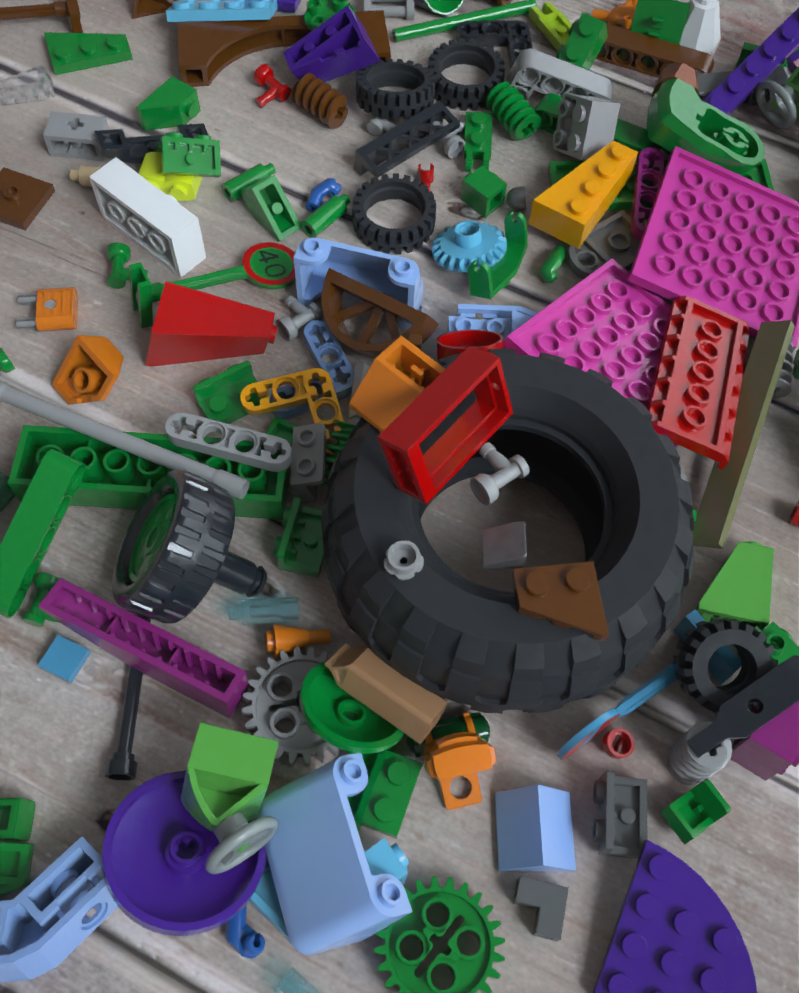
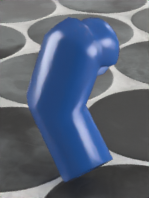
(318, 192)
(243, 937)

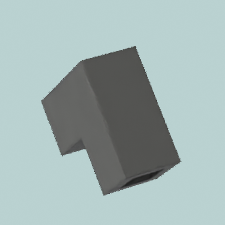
(547, 900)

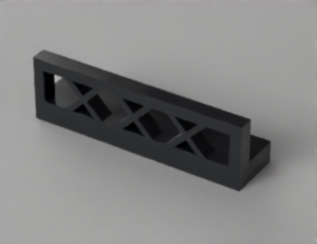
(402, 136)

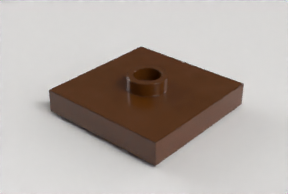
(22, 197)

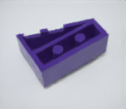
(332, 48)

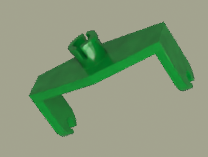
(490, 280)

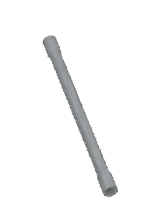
(232, 483)

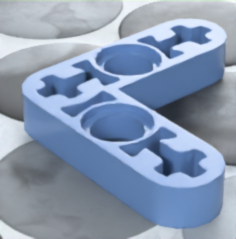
(329, 346)

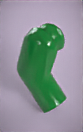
(551, 264)

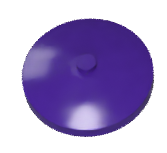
(158, 860)

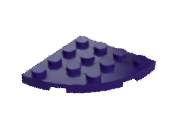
(673, 935)

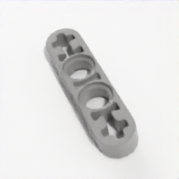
(230, 438)

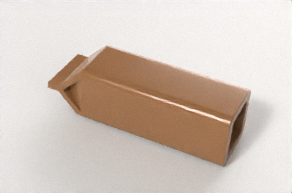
(386, 691)

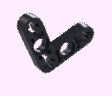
(507, 35)

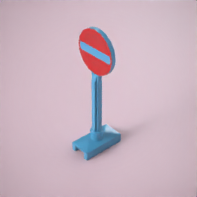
(721, 665)

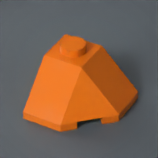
(88, 370)

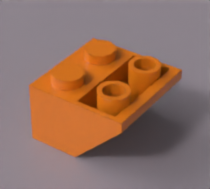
(394, 383)

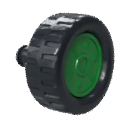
(180, 549)

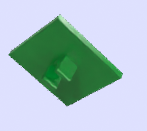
(661, 19)

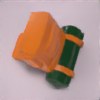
(454, 750)

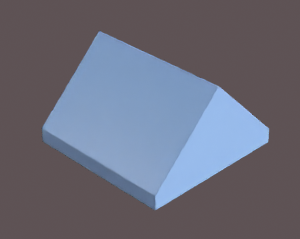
(534, 830)

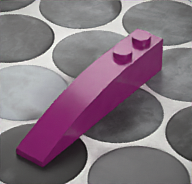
(148, 648)

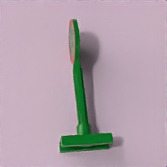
(264, 264)

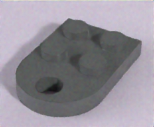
(606, 241)

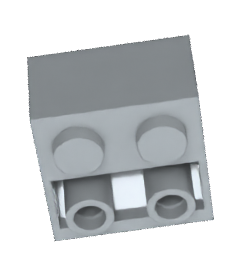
(584, 125)

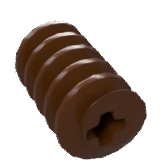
(320, 100)

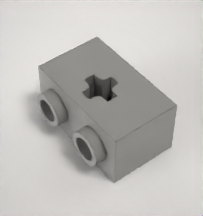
(73, 135)

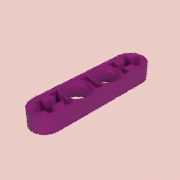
(643, 192)

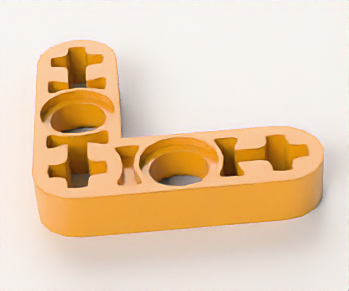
(303, 394)

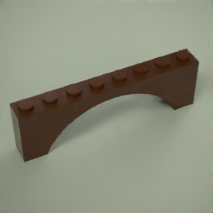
(213, 45)

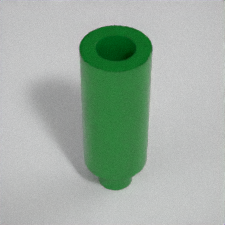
(235, 185)
(325, 215)

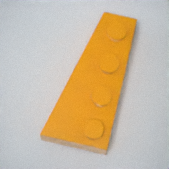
(582, 196)

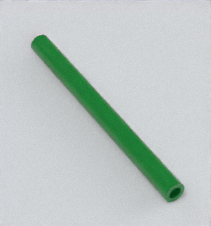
(450, 23)

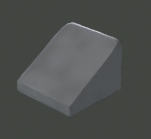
(504, 546)

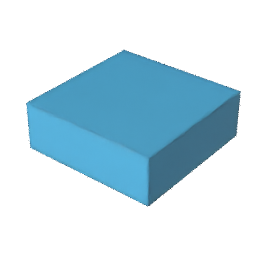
(64, 659)

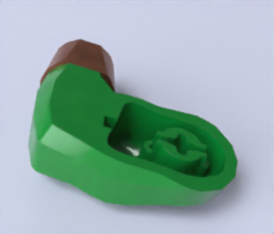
(683, 120)

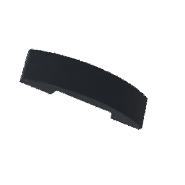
(133, 149)

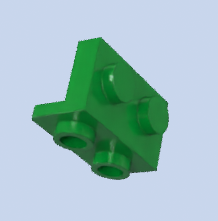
(302, 542)

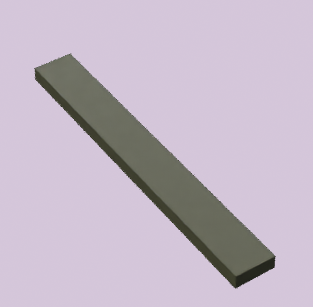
(755, 396)

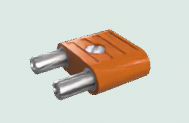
(54, 309)

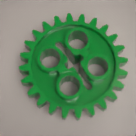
(467, 971)

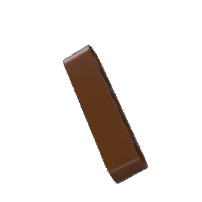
(649, 54)

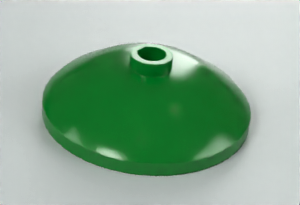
(341, 717)

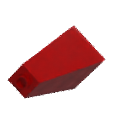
(206, 327)

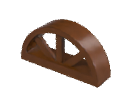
(332, 293)

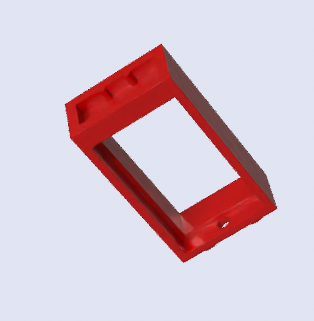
(427, 474)

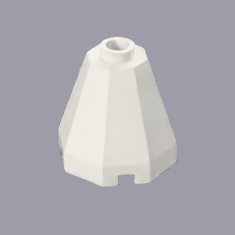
(702, 26)

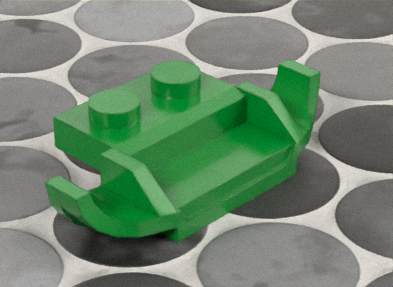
(387, 792)

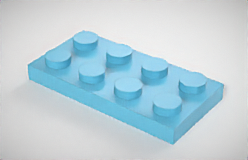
(221, 10)

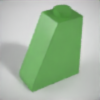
(741, 587)

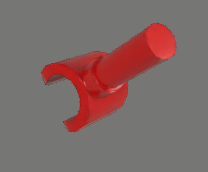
(426, 176)

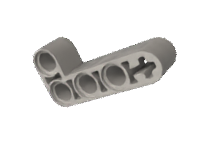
(549, 74)

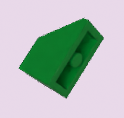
(169, 106)
(271, 207)

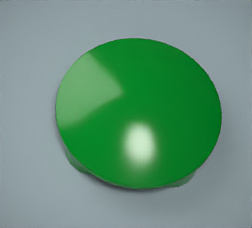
(321, 10)

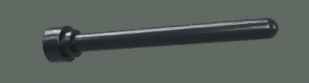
(122, 763)

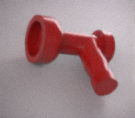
(265, 77)

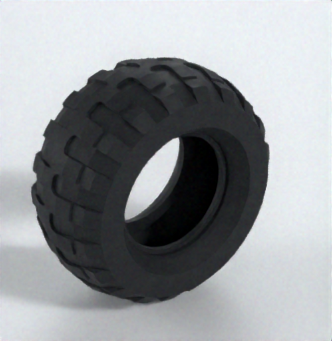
(470, 639)

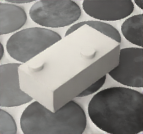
(148, 217)

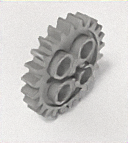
(302, 739)

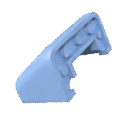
(384, 272)
(321, 862)

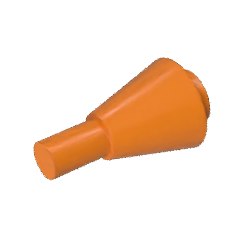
(287, 638)

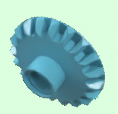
(468, 242)

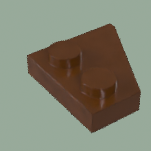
(562, 595)

